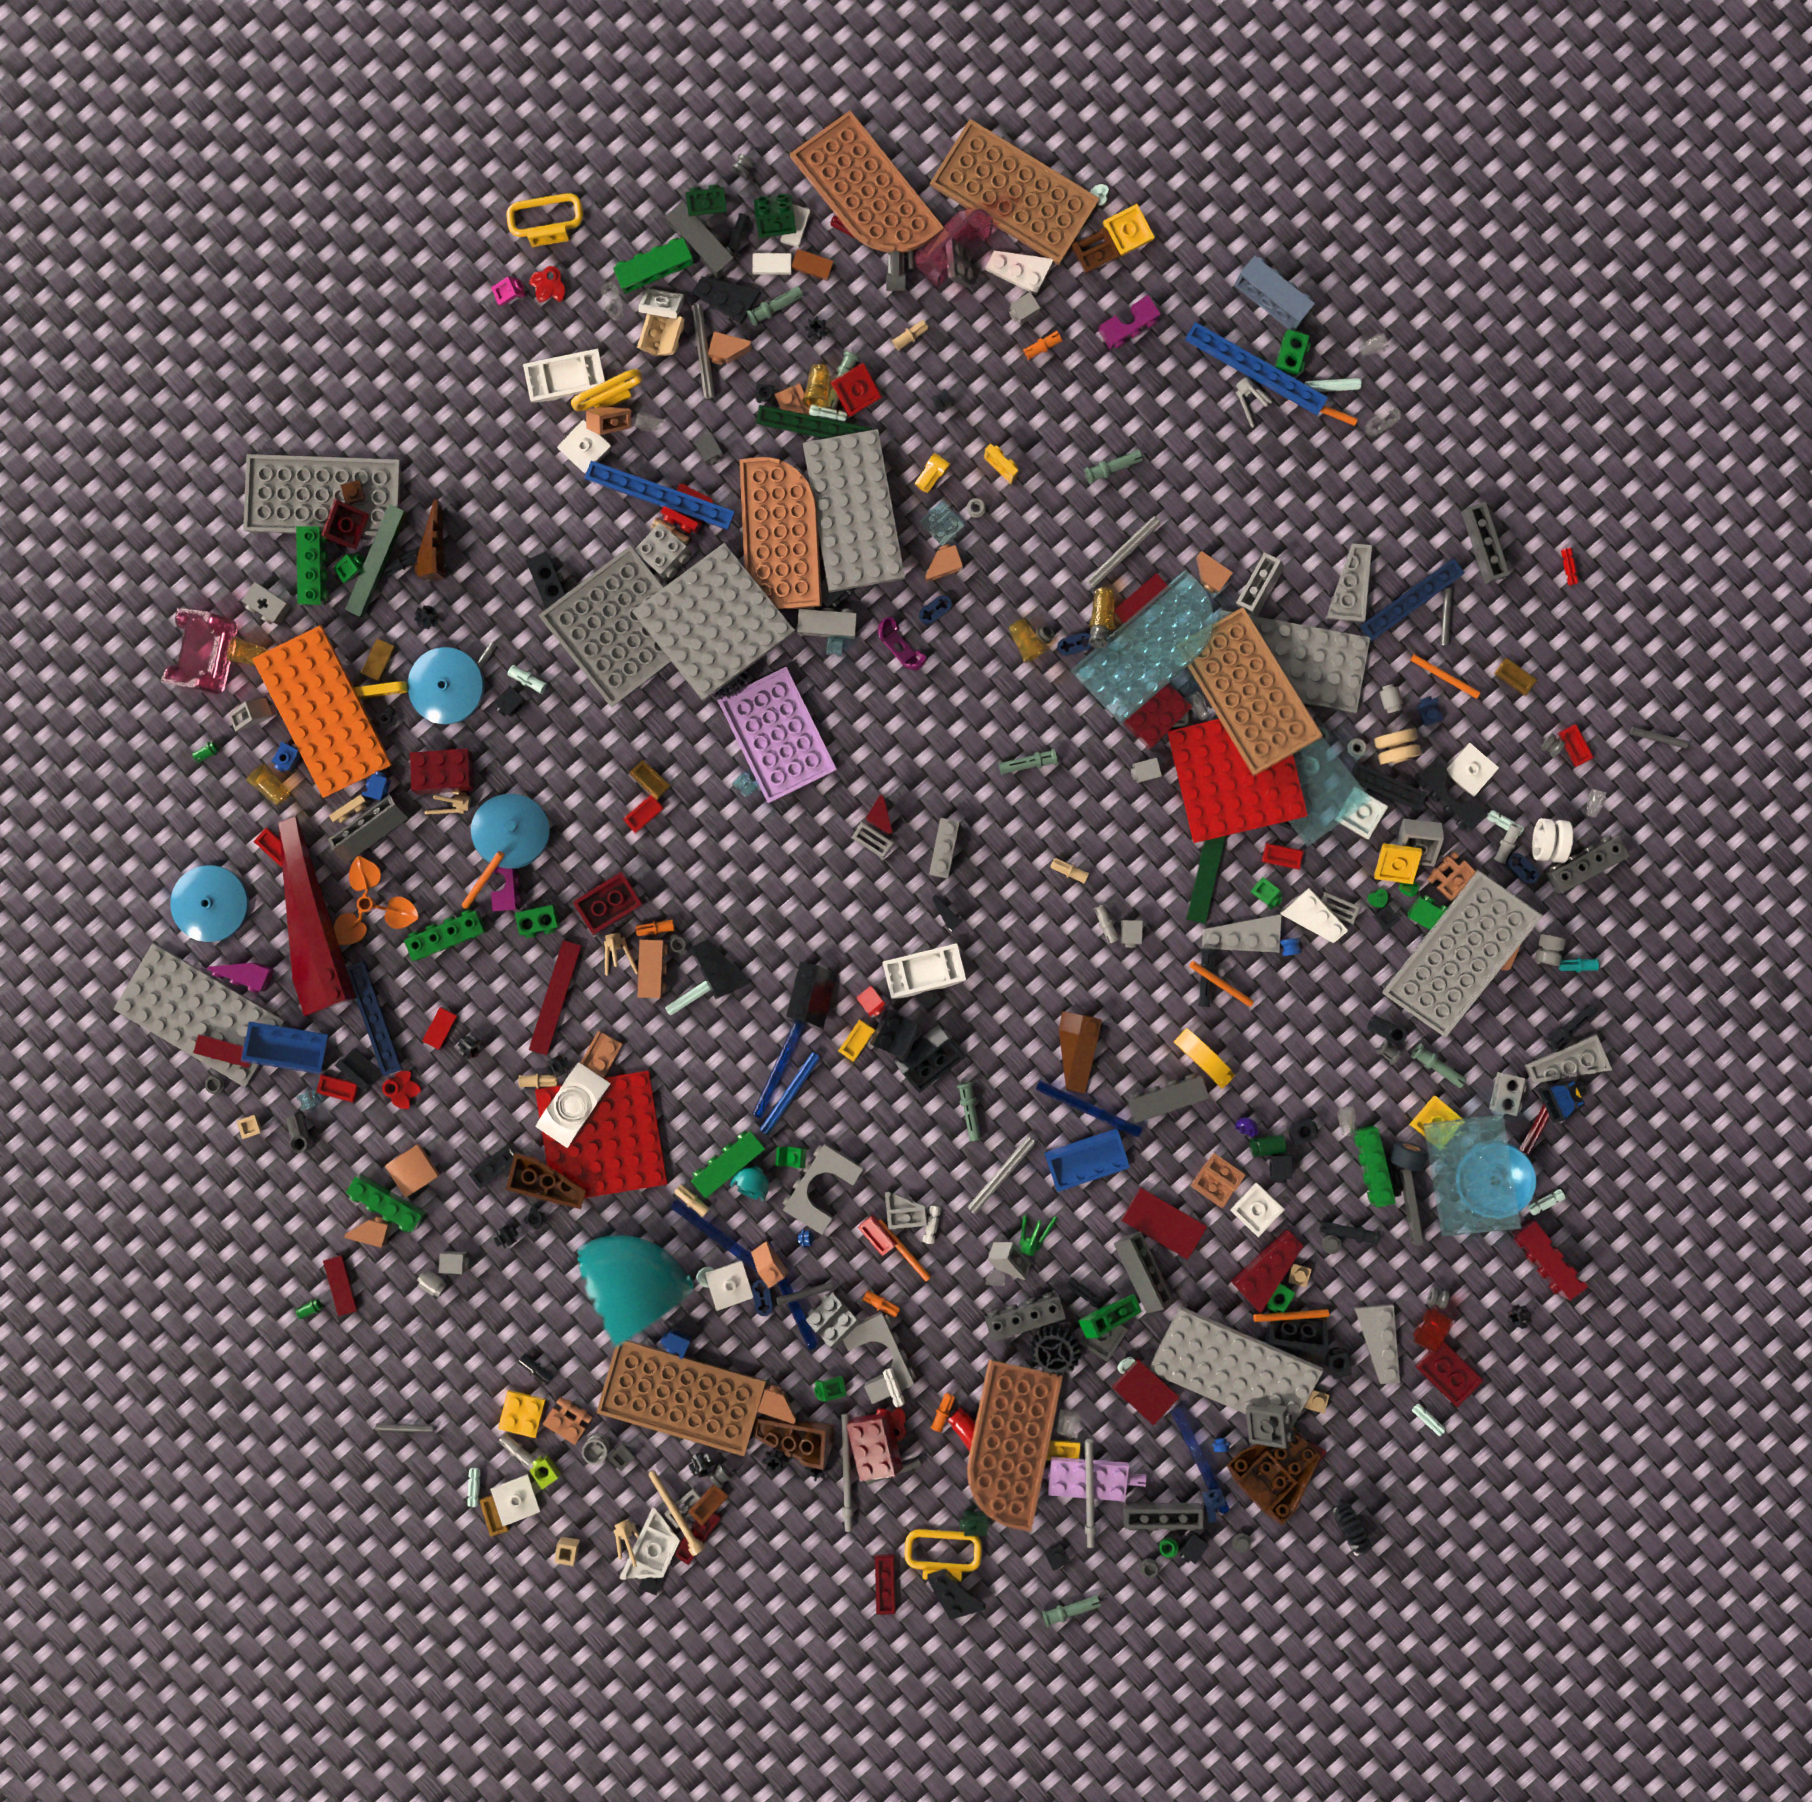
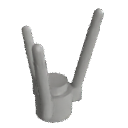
(1247, 388)

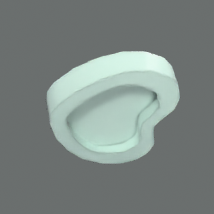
(1100, 191)
(701, 1278)
(1125, 1364)

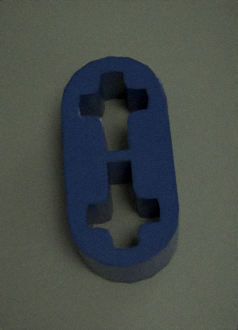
(937, 613)
(1073, 640)
(1525, 865)
(757, 1298)

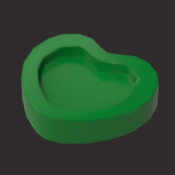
(1409, 889)
(1378, 898)

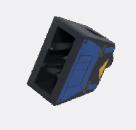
(1562, 1099)

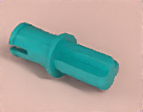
(1579, 965)

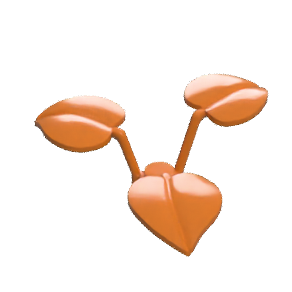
(399, 911)

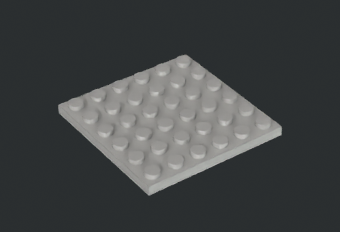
(713, 622)
(602, 632)

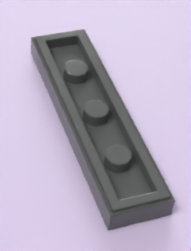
(1411, 1206)

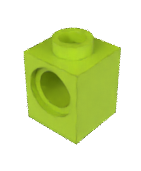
(544, 1479)

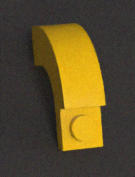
(1204, 1058)

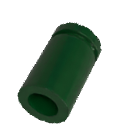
(1267, 1145)

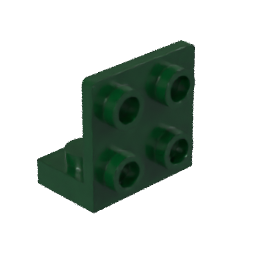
(706, 201)
(774, 216)

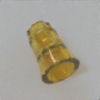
(817, 387)
(1103, 609)
(1026, 641)
(243, 651)
(268, 784)

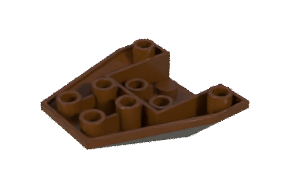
(1275, 1475)

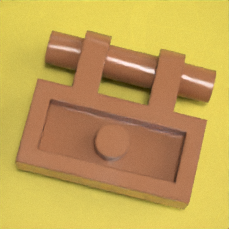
(1456, 880)
(564, 1425)

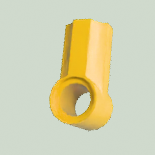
(935, 468)

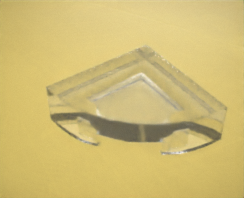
(995, 1278)

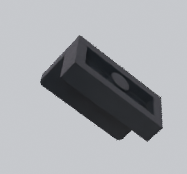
(359, 1069)

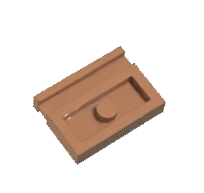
(791, 399)
(601, 1054)

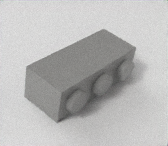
(1260, 584)
(827, 623)
(944, 848)

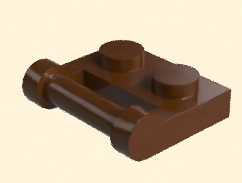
(1097, 256)

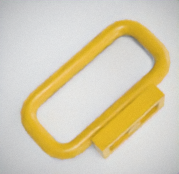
(549, 233)
(609, 392)
(929, 1567)

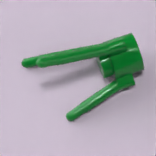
(1030, 1244)

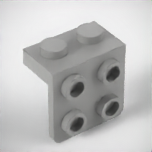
(663, 552)

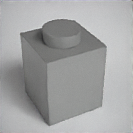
(1024, 308)
(1146, 770)
(1131, 933)
(453, 1262)

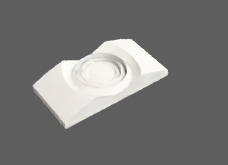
(563, 375)
(924, 971)
(573, 1104)

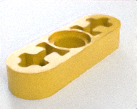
(381, 689)

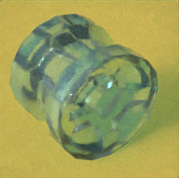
(834, 646)
(307, 1100)

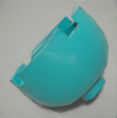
(751, 1182)

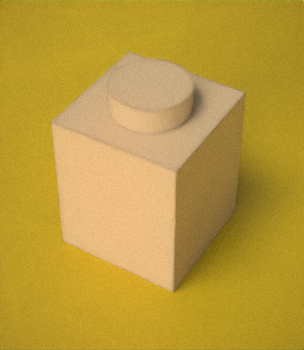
(567, 1551)

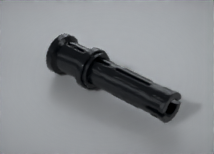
(1207, 962)
(1564, 1033)
(1358, 1234)

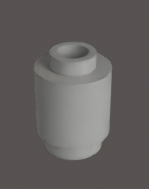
(1391, 698)
(431, 1283)

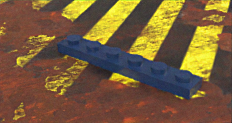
(1412, 599)
(374, 1019)

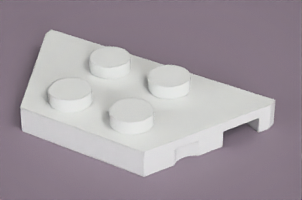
(652, 1549)

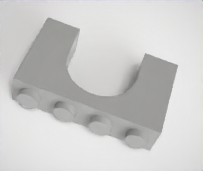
(800, 1204)
(878, 1329)

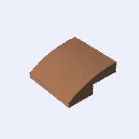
(412, 1170)
(1217, 1180)

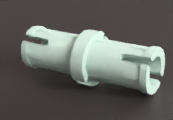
(527, 679)

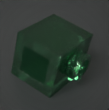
(974, 1523)

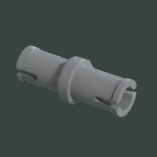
(1507, 843)
(1106, 923)
(516, 1449)

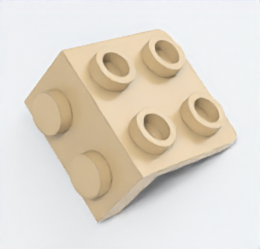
(660, 335)

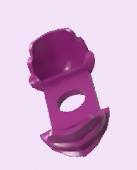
(888, 635)

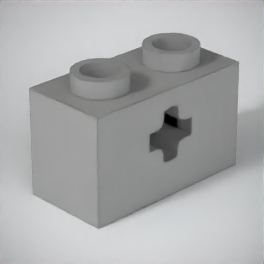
(276, 609)

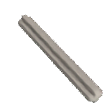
(702, 347)
(1123, 552)
(1001, 1175)

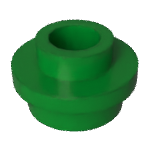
(1163, 1547)

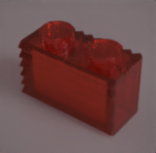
(1433, 1330)

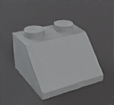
(1422, 835)

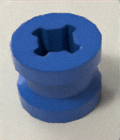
(1291, 946)

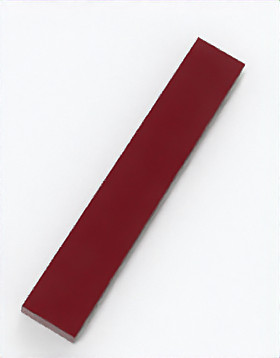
(555, 997)

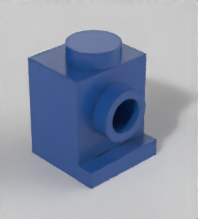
(293, 756)
(377, 786)
(676, 1342)

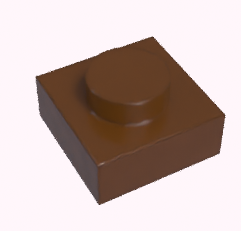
(353, 492)

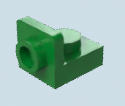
(349, 566)
(1267, 893)
(791, 1156)
(830, 1389)

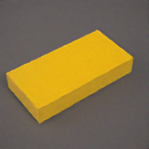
(856, 1040)

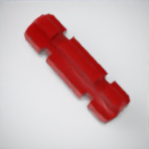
(1570, 566)

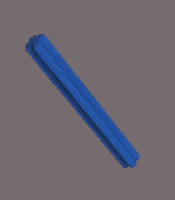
(790, 1093)

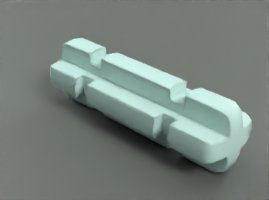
(827, 413)
(1502, 821)
(1546, 1202)
(1428, 1419)
(473, 1487)

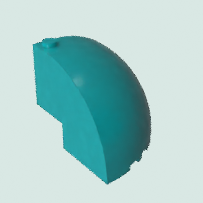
(631, 1283)

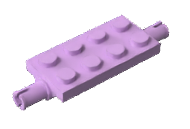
(1111, 1478)

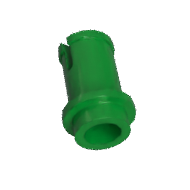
(205, 752)
(313, 1306)

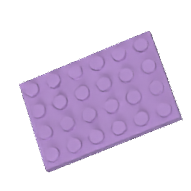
(777, 735)

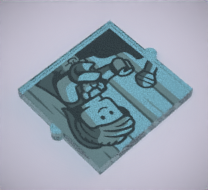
(942, 523)

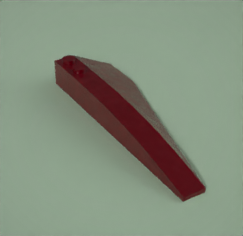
(314, 951)

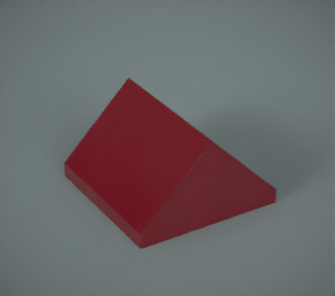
(345, 524)
(879, 816)

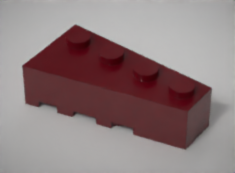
(1548, 1260)
(1267, 1270)

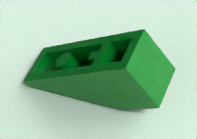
(1110, 1317)

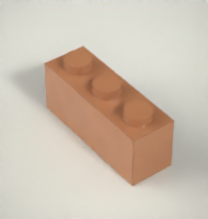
(652, 968)

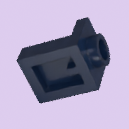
(1429, 711)
(1213, 1500)

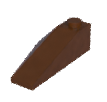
(430, 558)
(1078, 1046)
(538, 1180)
(803, 1440)

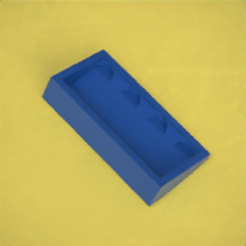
(284, 1047)
(1087, 1160)

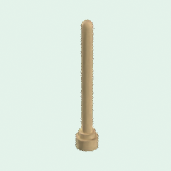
(695, 1545)

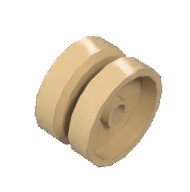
(1398, 747)

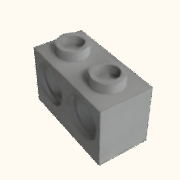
(1501, 1093)

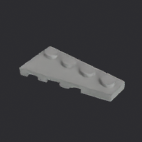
(1352, 588)
(1250, 935)
(1574, 1060)
(1380, 1337)

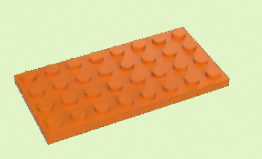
(322, 711)

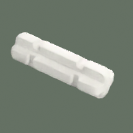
(932, 1223)
(893, 1387)

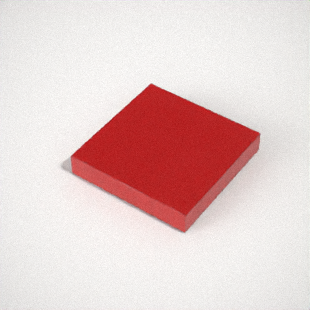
(856, 389)

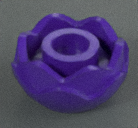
(1247, 1126)

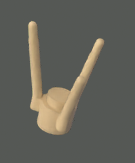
(461, 802)
(614, 942)
(625, 1530)

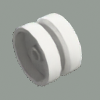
(1552, 840)

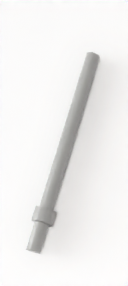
(848, 1509)
(1090, 1526)

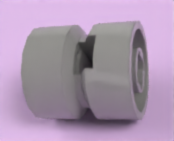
(1550, 950)
(596, 1448)

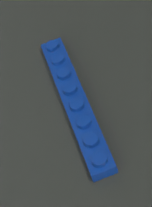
(1256, 368)
(659, 495)

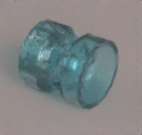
(745, 784)

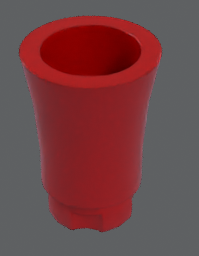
(963, 1426)

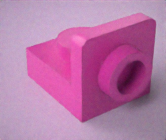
(508, 290)

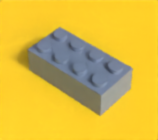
(1274, 293)

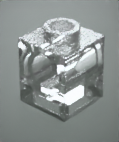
(1068, 1423)

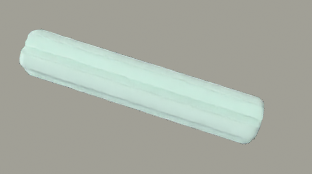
(1335, 385)
(687, 998)

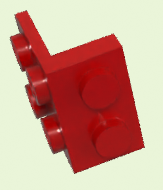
(687, 523)

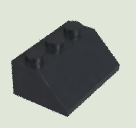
(811, 995)
(929, 1059)
(1299, 1337)

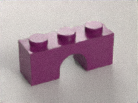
(1116, 333)
(508, 897)

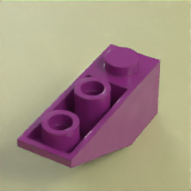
(249, 974)

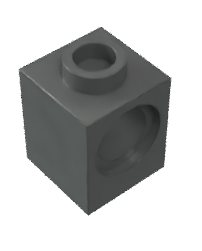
(709, 449)

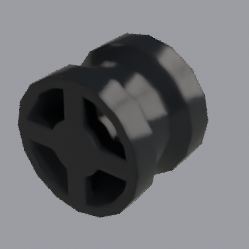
(942, 401)

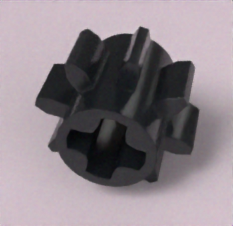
(812, 324)
(426, 617)
(469, 1046)
(557, 1066)
(506, 1236)
(1520, 1316)
(778, 1458)
(701, 1465)
(813, 1473)

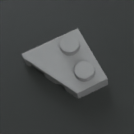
(904, 1212)

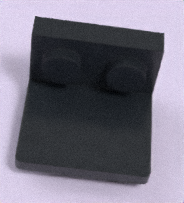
(895, 1034)

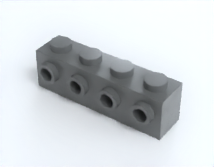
(700, 240)
(1485, 542)
(367, 829)
(1588, 864)
(1168, 1098)
(1143, 1272)
(1025, 1316)
(1162, 1516)

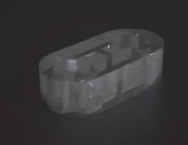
(608, 302)
(1384, 424)

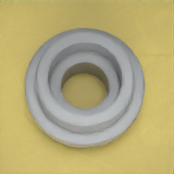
(978, 502)
(1363, 747)

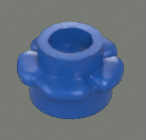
(805, 1238)
(1221, 1445)

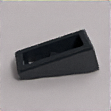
(947, 915)

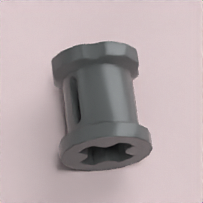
(1389, 1052)

